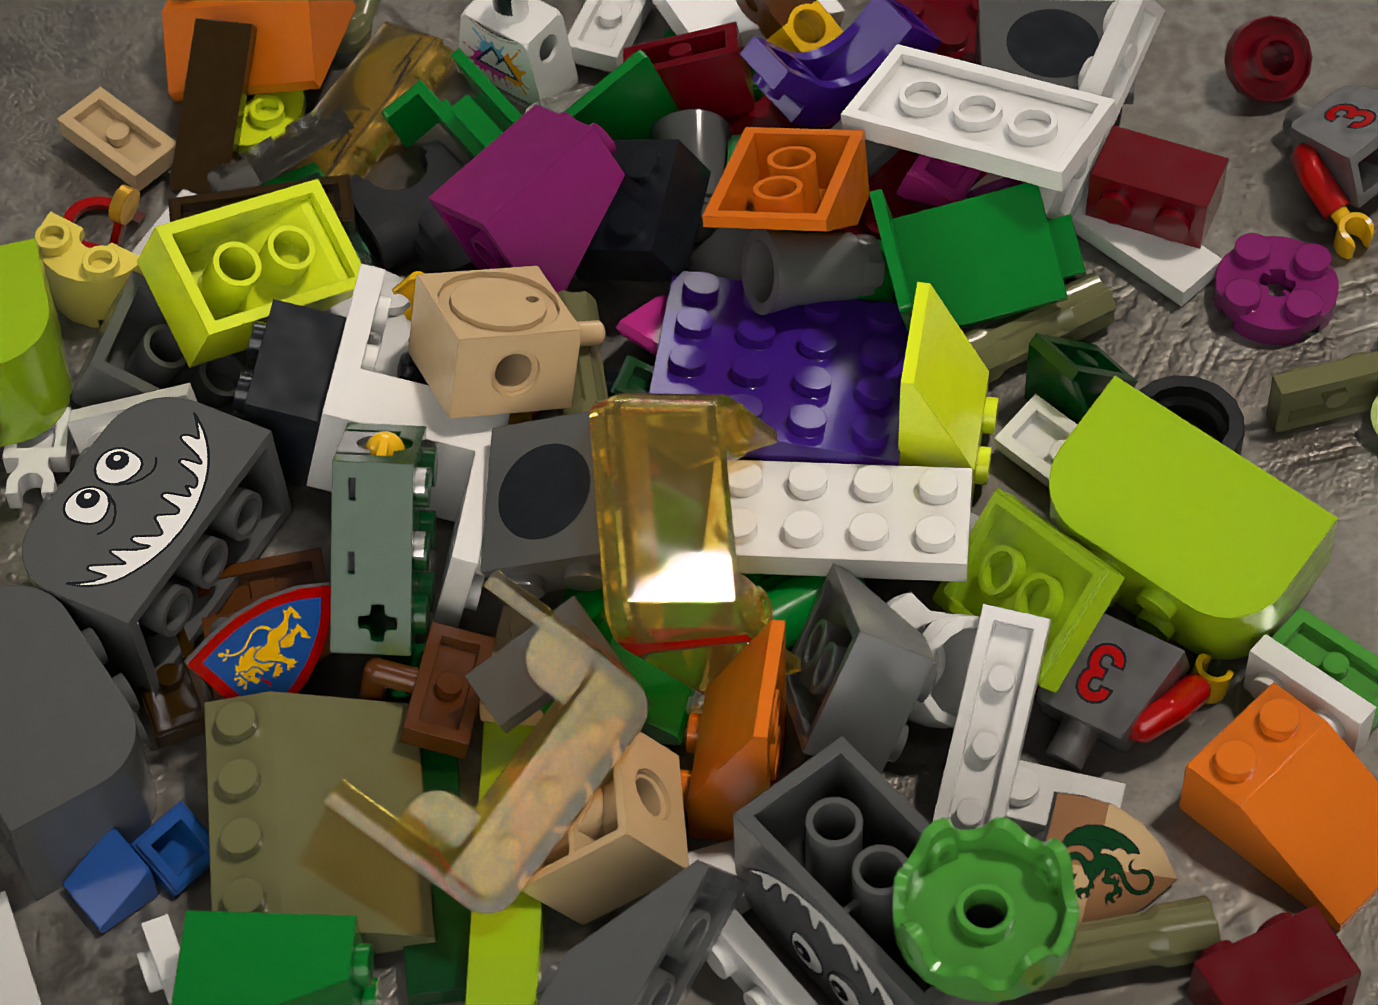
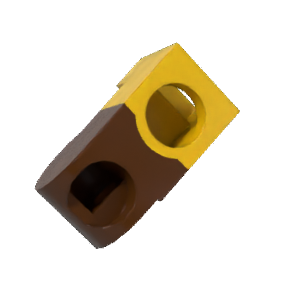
(792, 23)

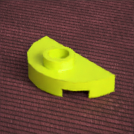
(268, 115)

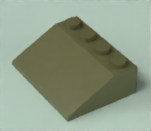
(275, 837)

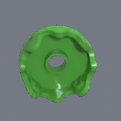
(995, 867)

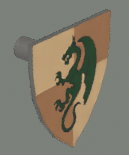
(1112, 856)

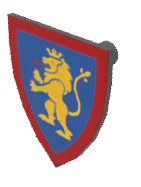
(266, 643)

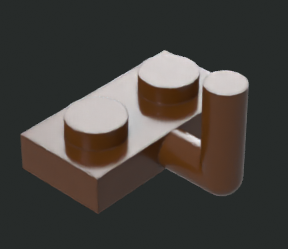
(442, 698)

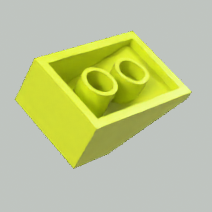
(230, 263)
(943, 394)

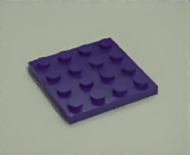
(810, 371)

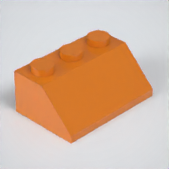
(291, 45)

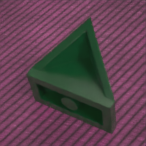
(1069, 374)

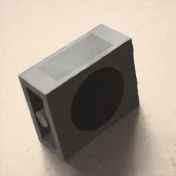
(1041, 38)
(542, 506)

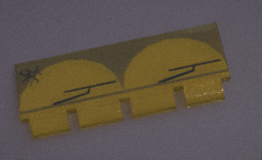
(371, 82)

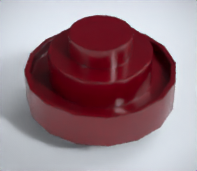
(1268, 59)

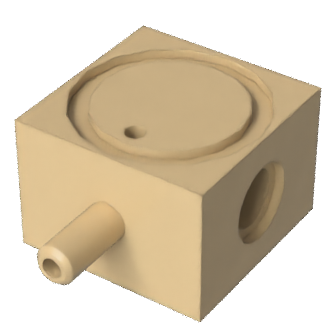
(496, 341)
(621, 840)

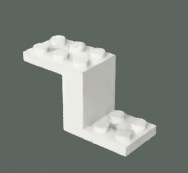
(462, 443)

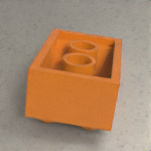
(792, 181)
(737, 736)
(1291, 804)

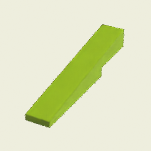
(510, 942)

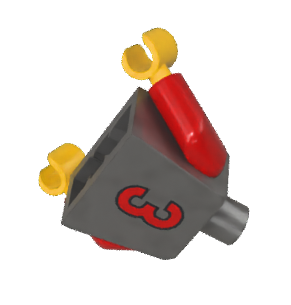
(1338, 159)
(1125, 692)

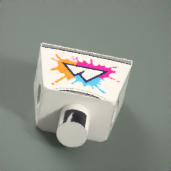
(519, 47)

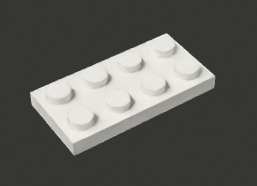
(980, 117)
(852, 516)

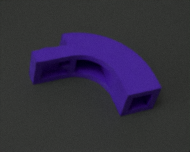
(821, 83)

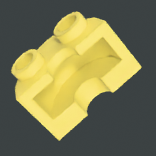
(81, 277)

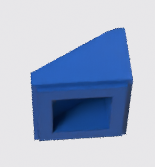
(174, 848)
(111, 882)

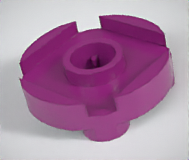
(1280, 261)

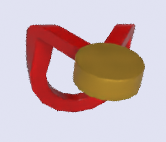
(121, 210)

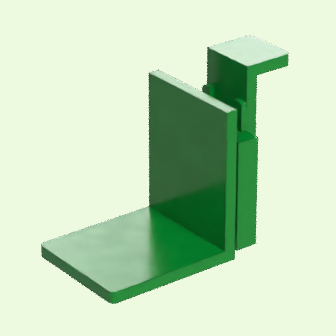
(621, 104)
(981, 254)

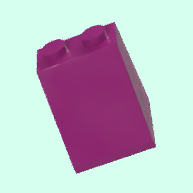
(533, 195)

